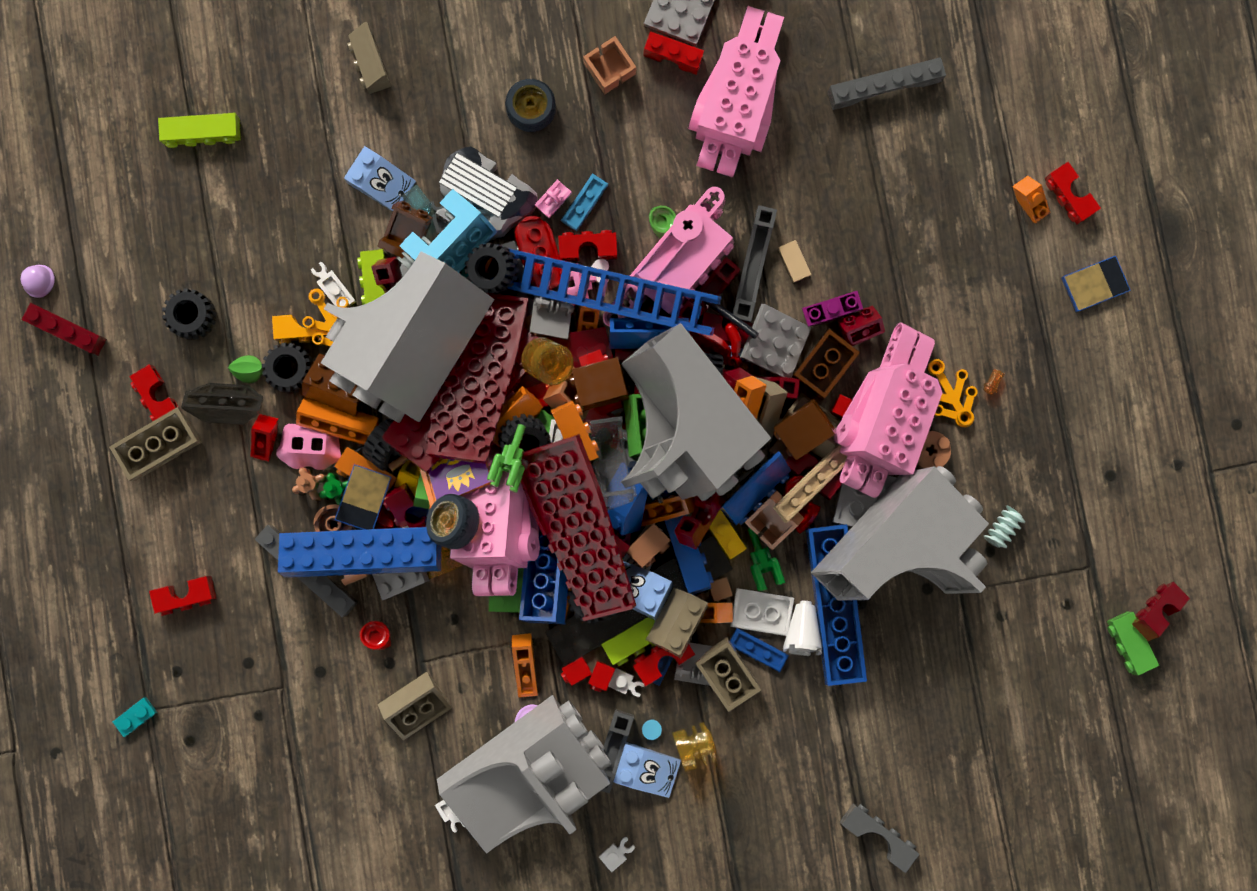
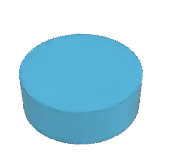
(651, 729)

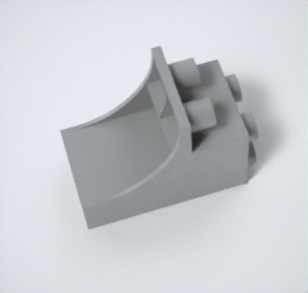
(406, 338)
(693, 421)
(912, 527)
(527, 775)

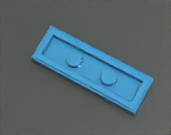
(584, 202)

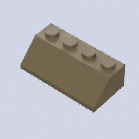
(155, 444)

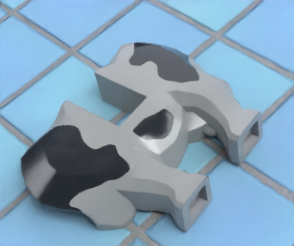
(518, 207)

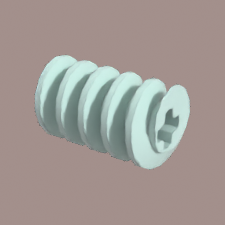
(1004, 527)

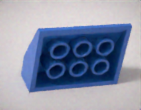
(758, 486)

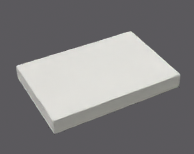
(762, 612)

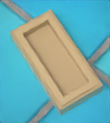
(794, 261)

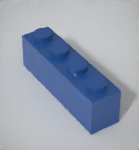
(633, 332)
(690, 561)

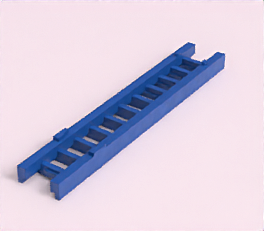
(580, 299)

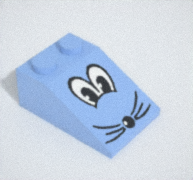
(378, 178)
(648, 590)
(646, 770)

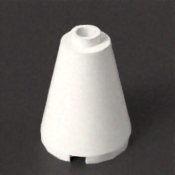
(803, 631)

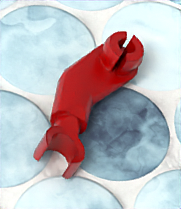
(735, 339)

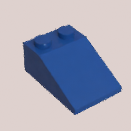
(629, 517)

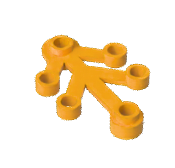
(328, 317)
(953, 396)

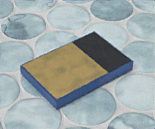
(1095, 283)
(362, 498)

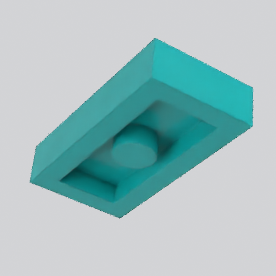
(134, 717)

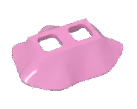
(307, 457)

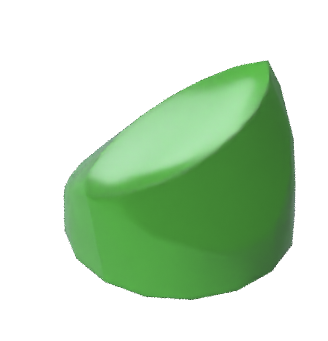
(661, 219)
(246, 369)

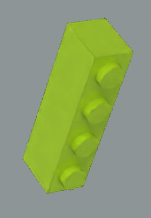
(199, 129)
(367, 280)
(629, 642)

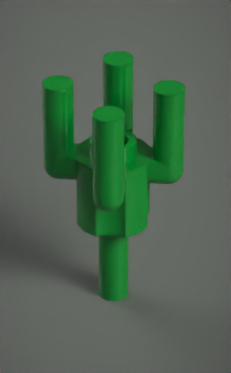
(333, 488)
(763, 563)

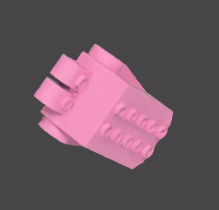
(739, 95)
(682, 254)
(889, 414)
(504, 537)

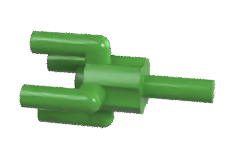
(509, 462)

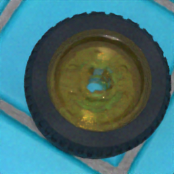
(527, 93)
(452, 521)

